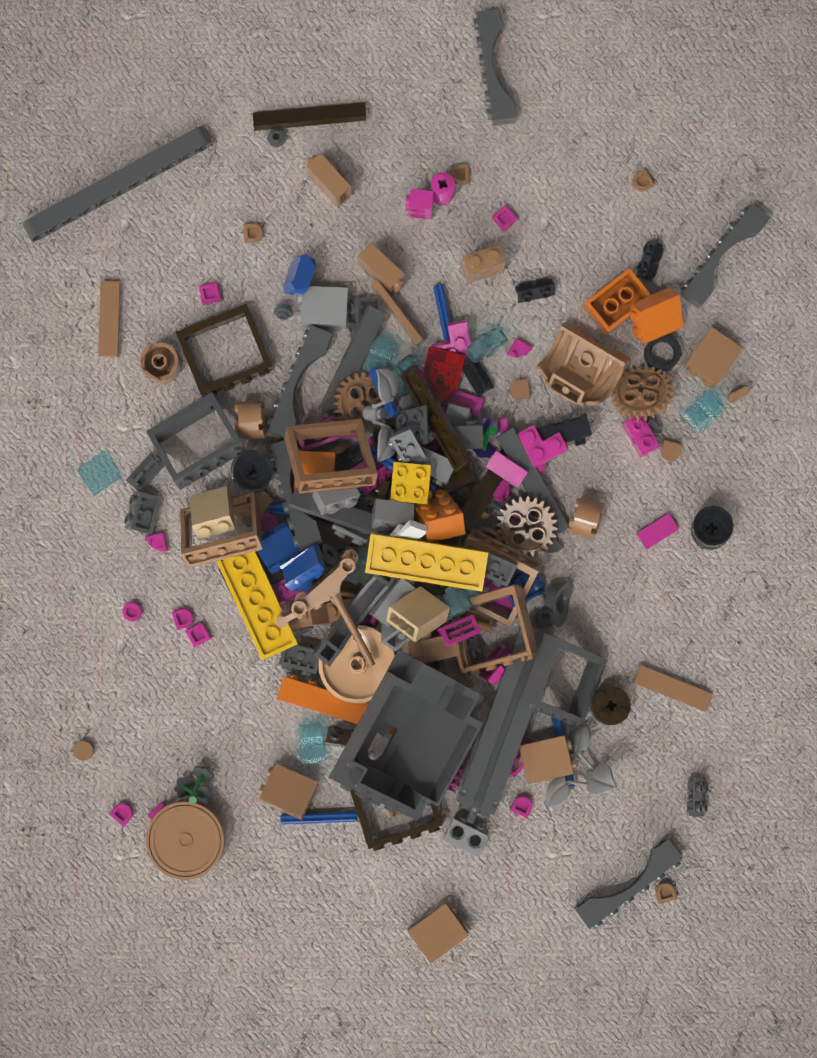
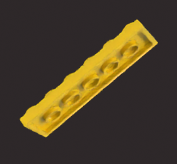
(426, 562)
(256, 603)

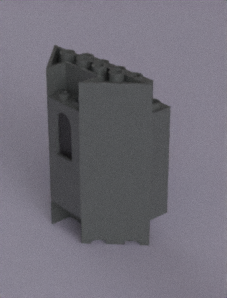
(429, 742)

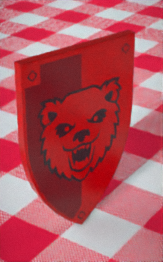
(443, 372)

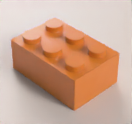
(611, 304)
(440, 516)

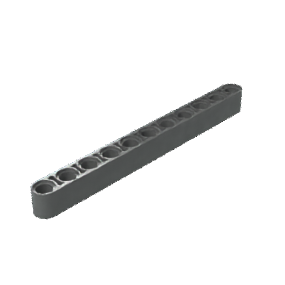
(117, 184)

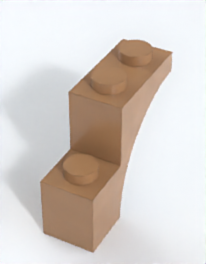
(326, 614)

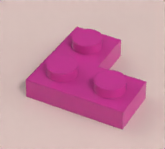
(458, 338)
(539, 450)
(495, 675)

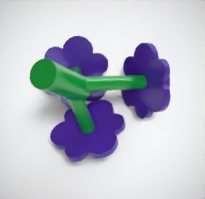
(489, 429)

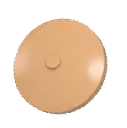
(350, 676)

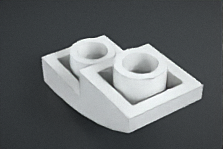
(410, 530)

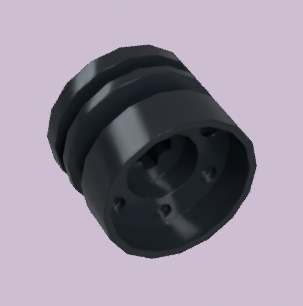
(254, 481)
(719, 519)

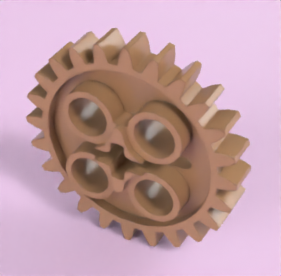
(637, 395)
(346, 403)
(522, 509)

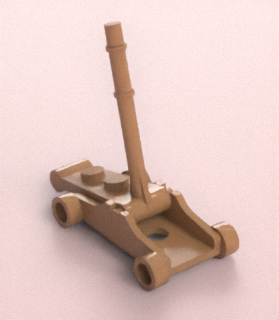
(328, 589)

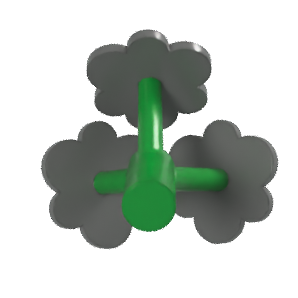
(185, 786)

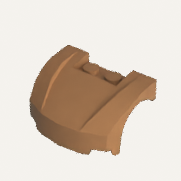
(581, 367)

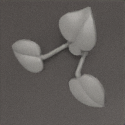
(387, 388)
(598, 780)

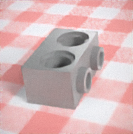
(463, 841)

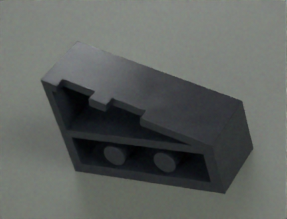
(573, 430)

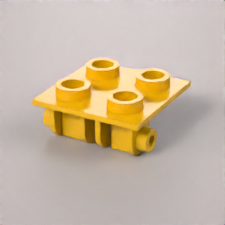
(411, 483)

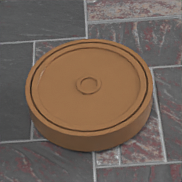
(185, 839)

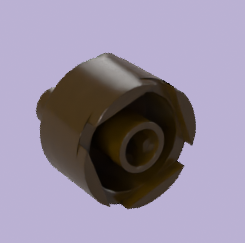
(619, 711)

